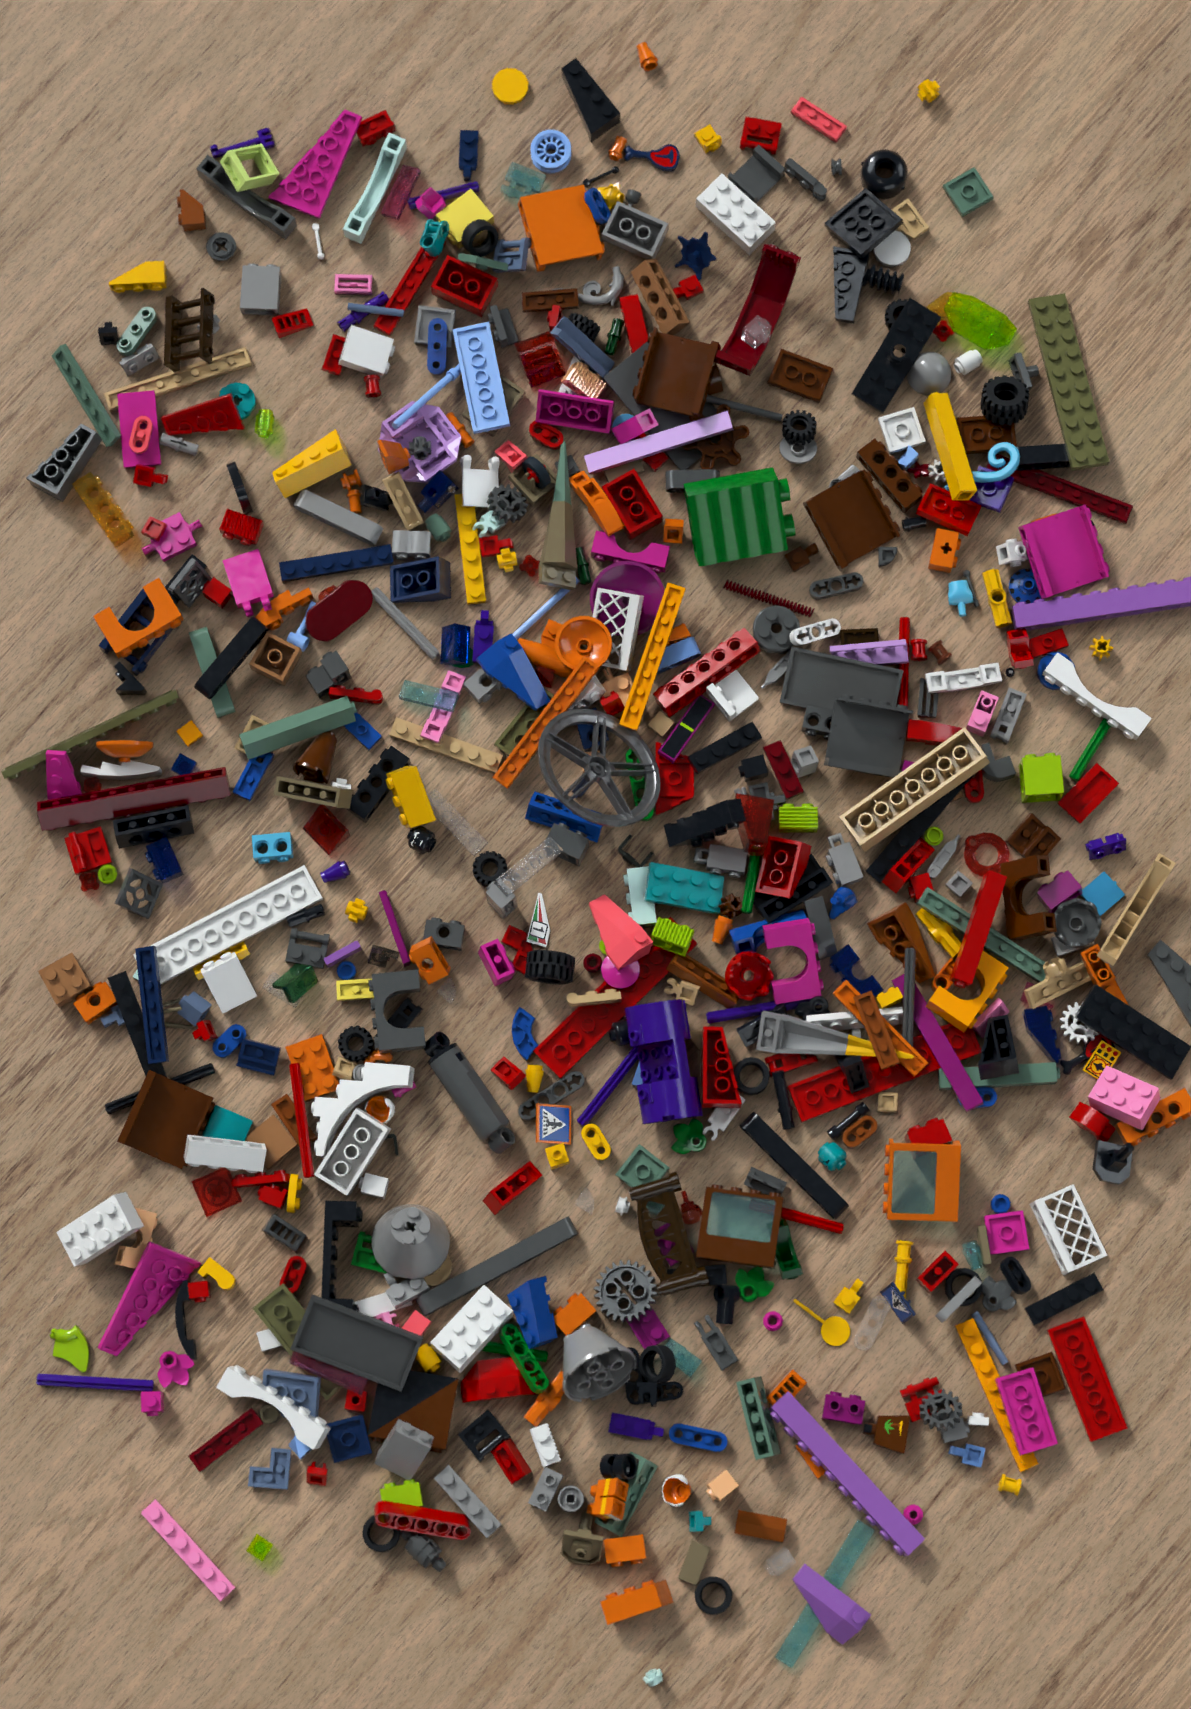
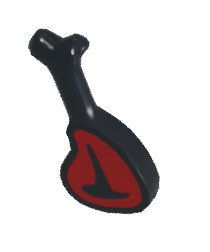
(1087, 1051)

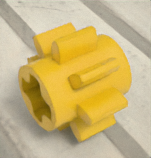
(928, 90)
(507, 560)
(1101, 642)
(356, 910)

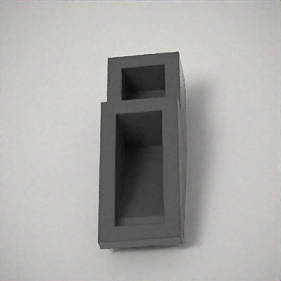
(817, 914)

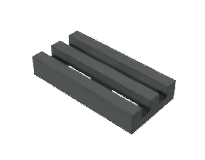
(935, 704)

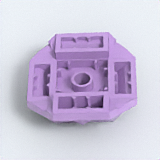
(435, 427)

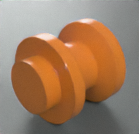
(350, 480)

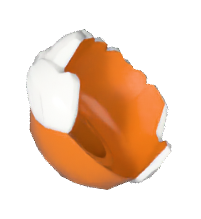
(380, 1108)
(676, 1490)

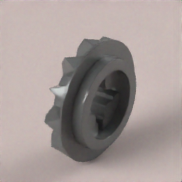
(221, 238)

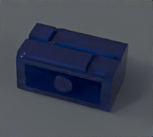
(164, 860)

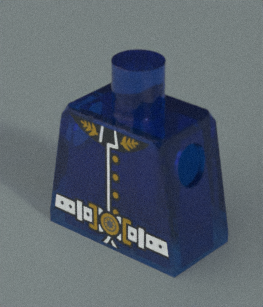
(442, 486)

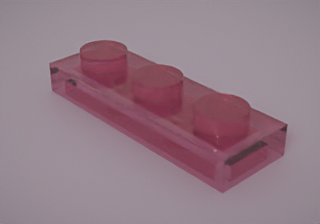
(401, 192)

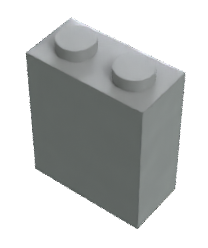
(260, 289)
(404, 1449)

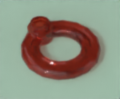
(985, 838)

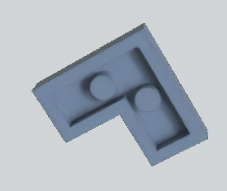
(277, 1475)

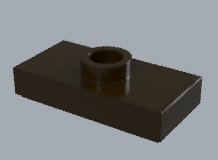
(856, 636)

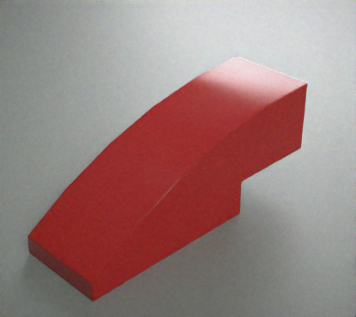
(929, 732)

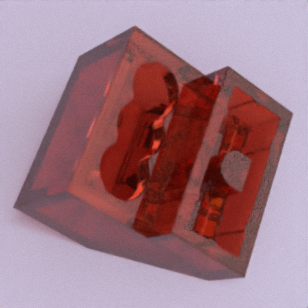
(540, 359)

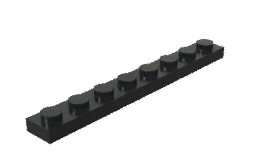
(910, 835)

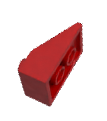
(782, 866)

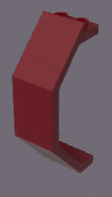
(765, 299)

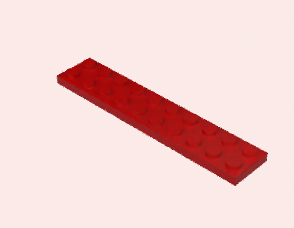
(592, 1022)
(830, 1089)

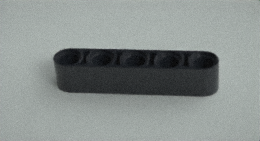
(1043, 457)
(231, 658)

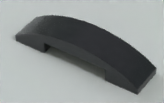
(188, 1345)

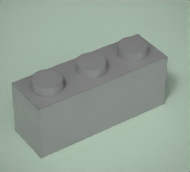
(499, 901)

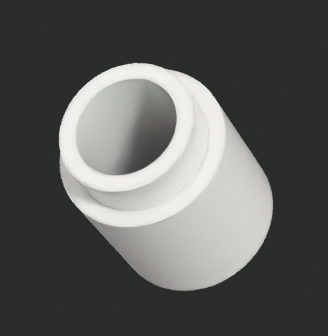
(968, 362)

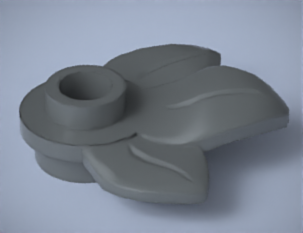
(999, 1292)

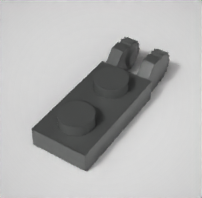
(805, 179)
(717, 1344)

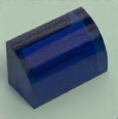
(455, 644)

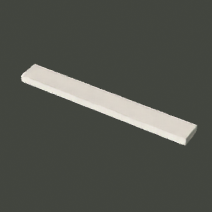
(370, 1306)

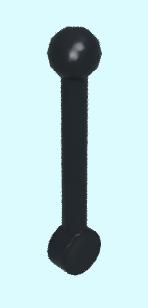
(587, 182)

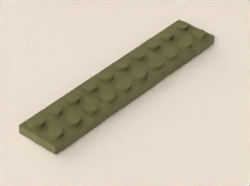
(1068, 382)
(99, 731)

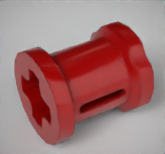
(372, 386)
(918, 650)

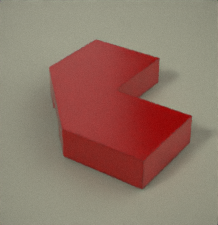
(517, 940)

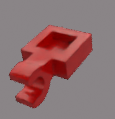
(689, 288)
(146, 476)
(491, 545)

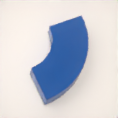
(522, 1033)

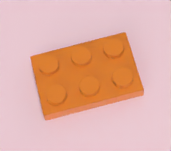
(315, 1067)

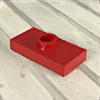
(1048, 643)

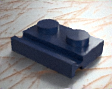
(258, 1056)

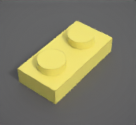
(353, 990)

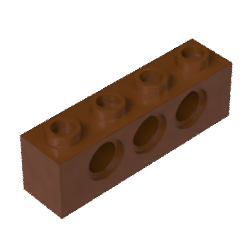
(903, 500)

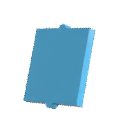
(1102, 893)

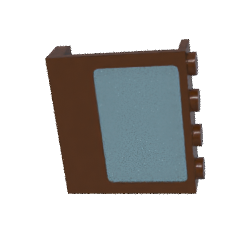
(740, 1226)

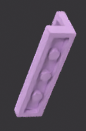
(877, 653)

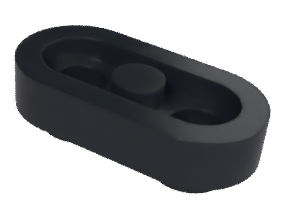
(1015, 1275)

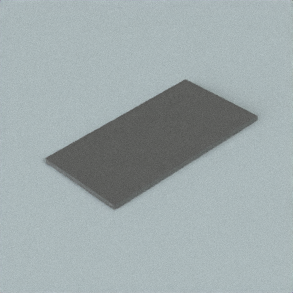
(622, 382)

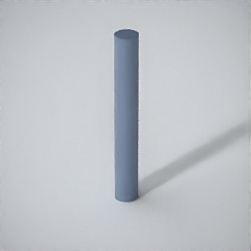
(375, 309)
(990, 1338)

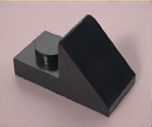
(131, 685)

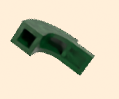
(785, 1254)

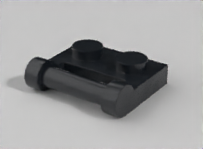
(479, 1430)

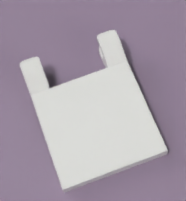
(477, 482)

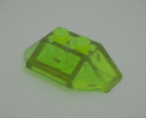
(978, 322)

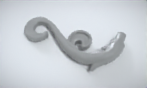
(611, 296)

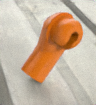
(375, 1056)

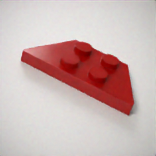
(675, 782)

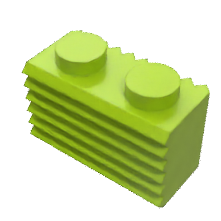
(798, 819)
(672, 936)

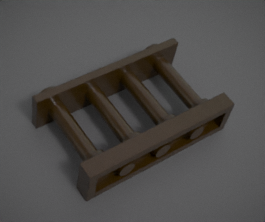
(174, 324)

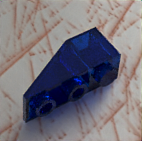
(1039, 1028)

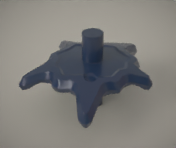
(696, 254)

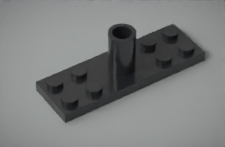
(886, 370)

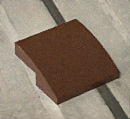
(1032, 837)

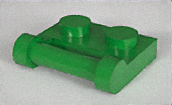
(363, 1256)

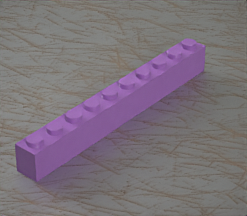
(1103, 605)
(846, 1474)

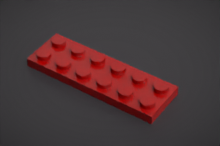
(1087, 1379)

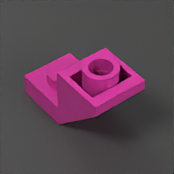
(634, 426)

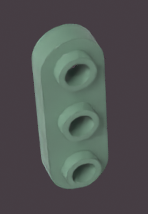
(134, 338)

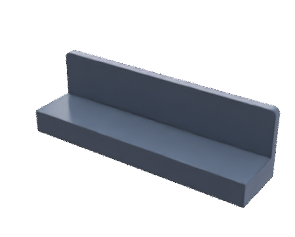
(582, 347)

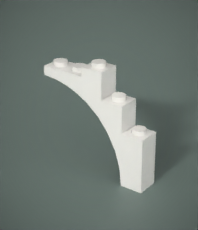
(350, 1093)

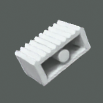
(545, 1445)

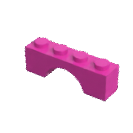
(606, 548)

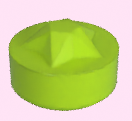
(107, 874)

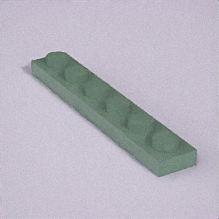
(86, 395)

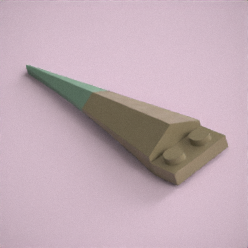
(558, 555)

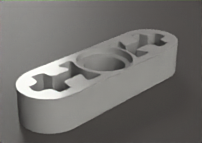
(958, 1299)

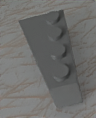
(66, 463)

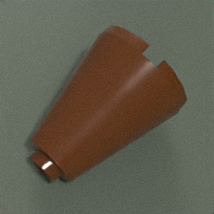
(317, 759)

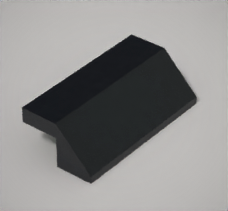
(812, 881)

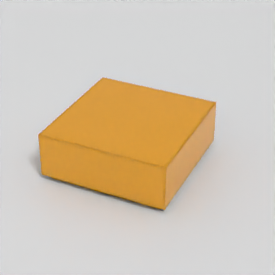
(189, 733)

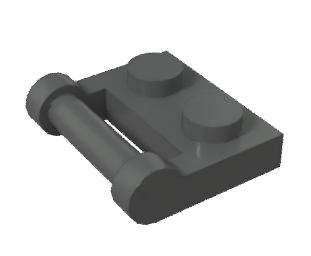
(307, 954)

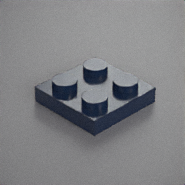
(348, 1439)

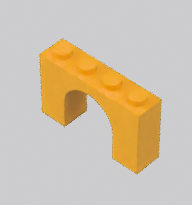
(963, 1012)

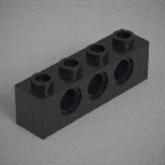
(365, 810)
(153, 826)

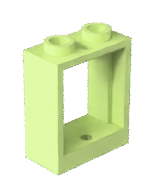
(237, 173)

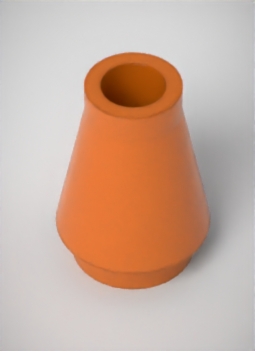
(646, 56)
(721, 929)

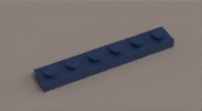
(336, 563)
(152, 1005)

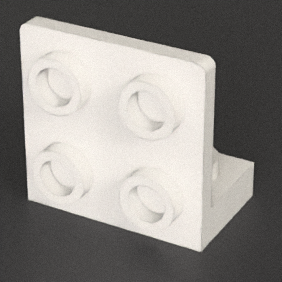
(732, 695)

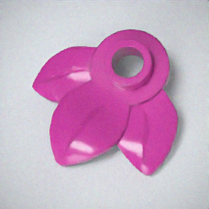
(176, 1371)

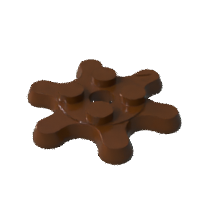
(724, 448)

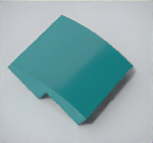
(227, 1125)

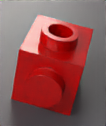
(918, 885)

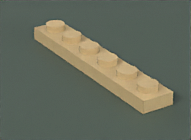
(447, 746)

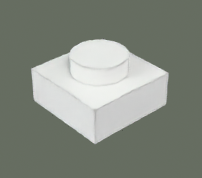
(978, 1419)

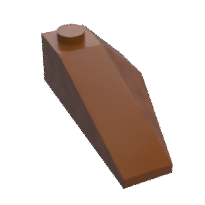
(899, 931)

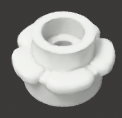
(622, 1205)

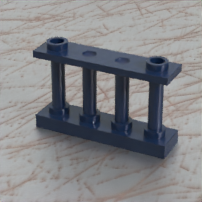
(132, 614)

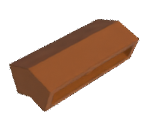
(760, 1526)

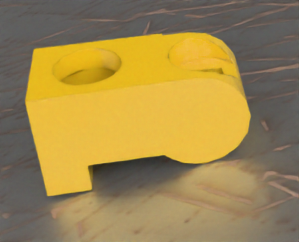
(222, 1276)

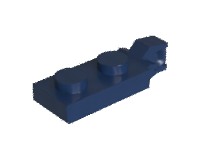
(468, 152)

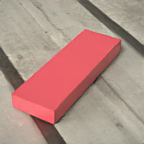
(818, 119)

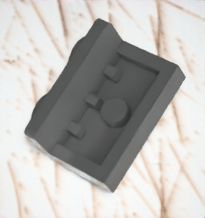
(504, 327)

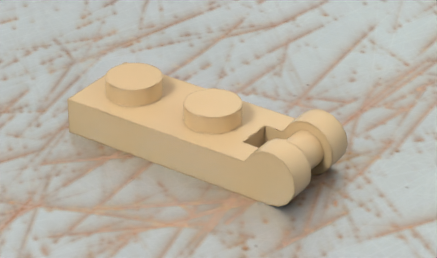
(593, 998)

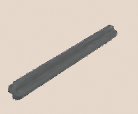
(909, 987)

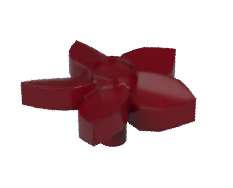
(919, 470)

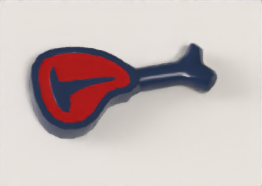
(663, 159)

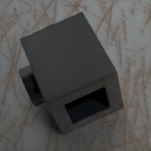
(753, 768)

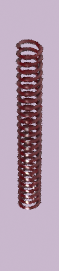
(755, 596)

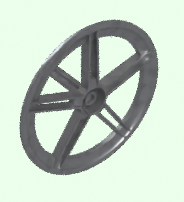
(598, 768)

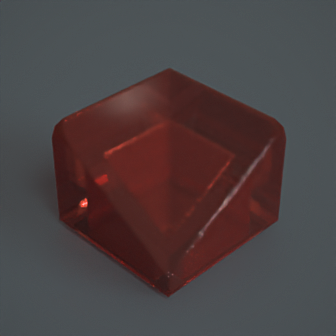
(545, 676)

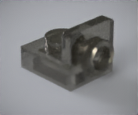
(380, 956)

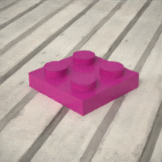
(1006, 1232)

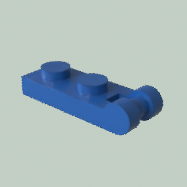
(252, 776)

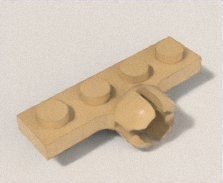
(1057, 981)

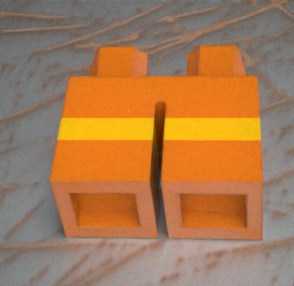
(609, 1499)

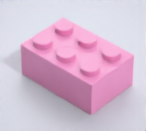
(1124, 1097)

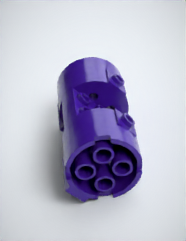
(660, 1037)

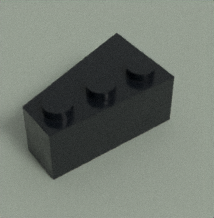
(998, 1051)

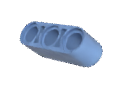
(679, 654)

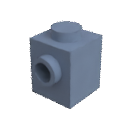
(194, 1008)

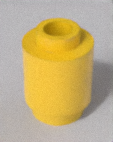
(428, 1359)

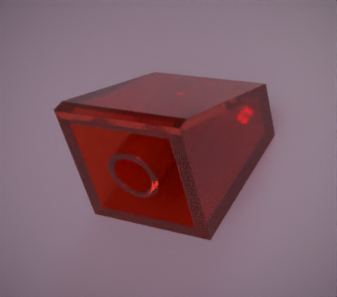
(756, 828)

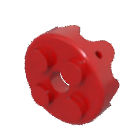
(760, 976)

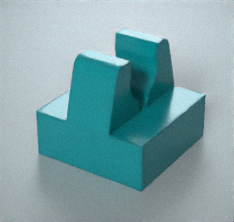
(697, 1521)

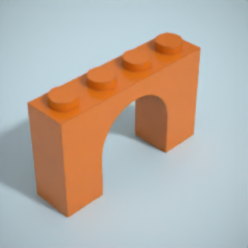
(124, 640)

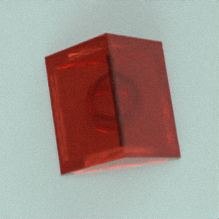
(326, 829)

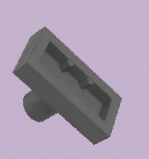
(1020, 370)

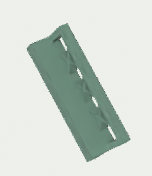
(636, 1489)

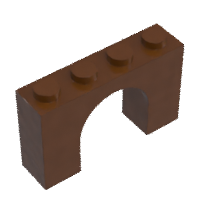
(1019, 923)

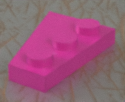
(60, 775)

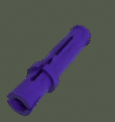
(356, 317)

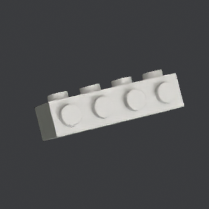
(225, 1153)

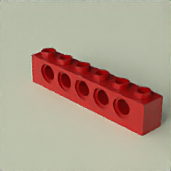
(717, 670)

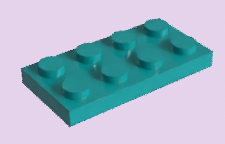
(684, 888)

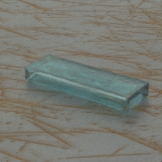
(428, 696)

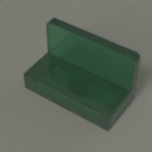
(296, 981)

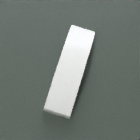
(963, 679)

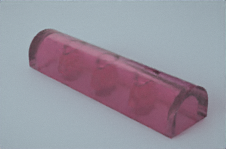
(331, 1373)

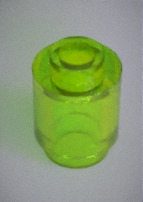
(264, 423)

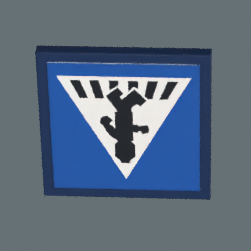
(898, 1303)

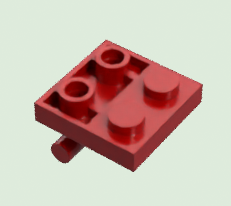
(88, 850)

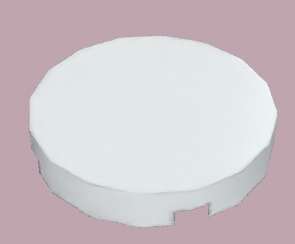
(893, 250)

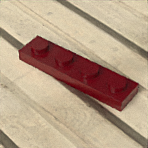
(225, 1439)

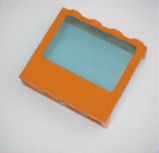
(922, 1181)

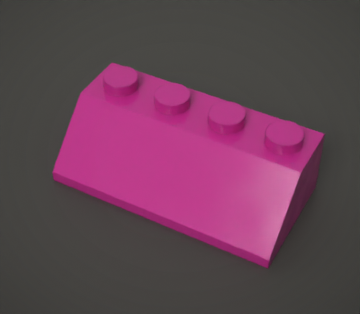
(574, 411)

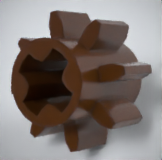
(730, 906)

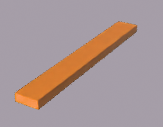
(558, 704)

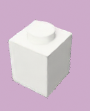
(374, 1185)

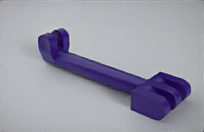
(261, 139)

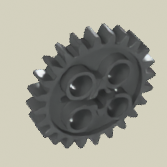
(612, 1302)

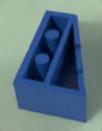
(533, 1312)

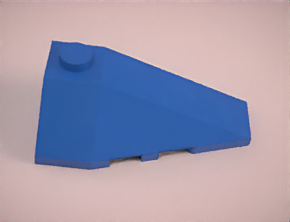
(511, 666)

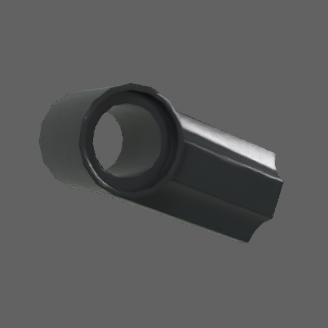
(726, 1298)

